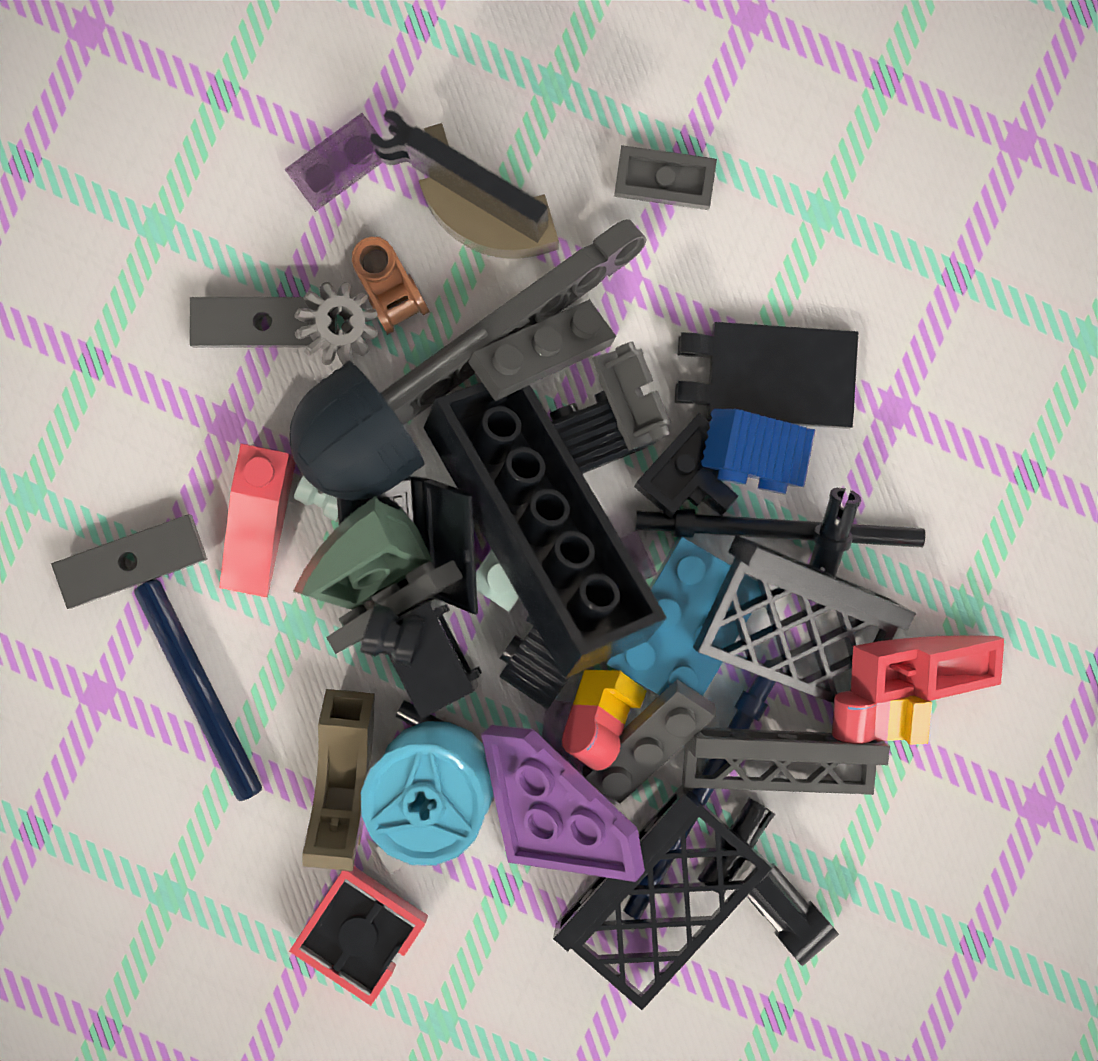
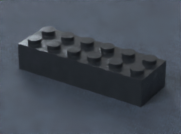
(544, 525)

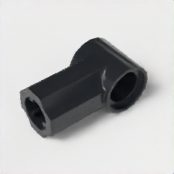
(796, 922)

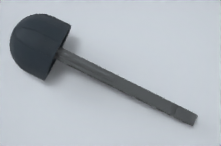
(354, 438)

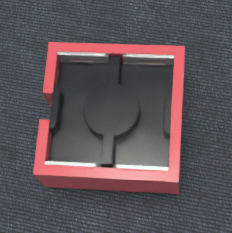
(359, 934)

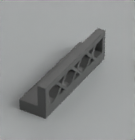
(782, 749)

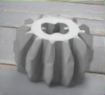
(318, 323)

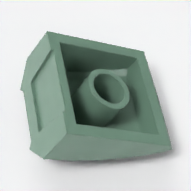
(364, 556)

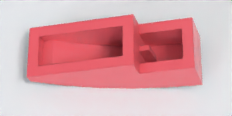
(926, 667)

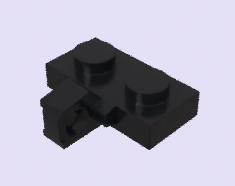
(680, 474)

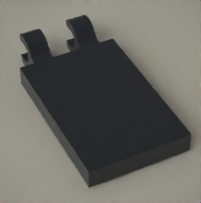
(461, 176)
(775, 372)

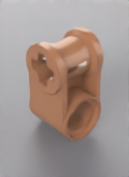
(388, 286)

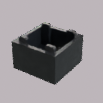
(439, 667)

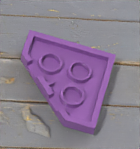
(553, 813)

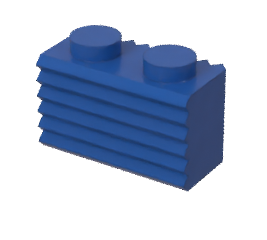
(759, 449)

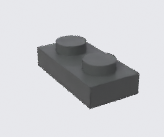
(665, 177)

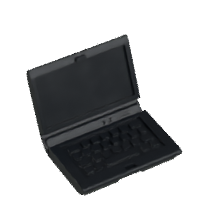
(445, 525)

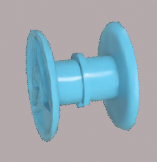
(428, 794)

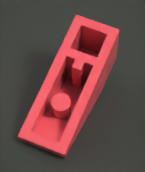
(255, 519)

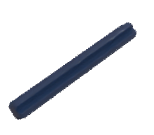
(198, 690)

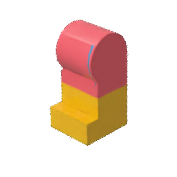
(600, 716)
(863, 721)

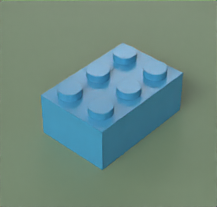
(686, 593)

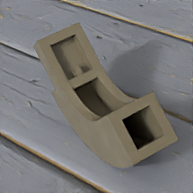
(477, 227)
(342, 768)

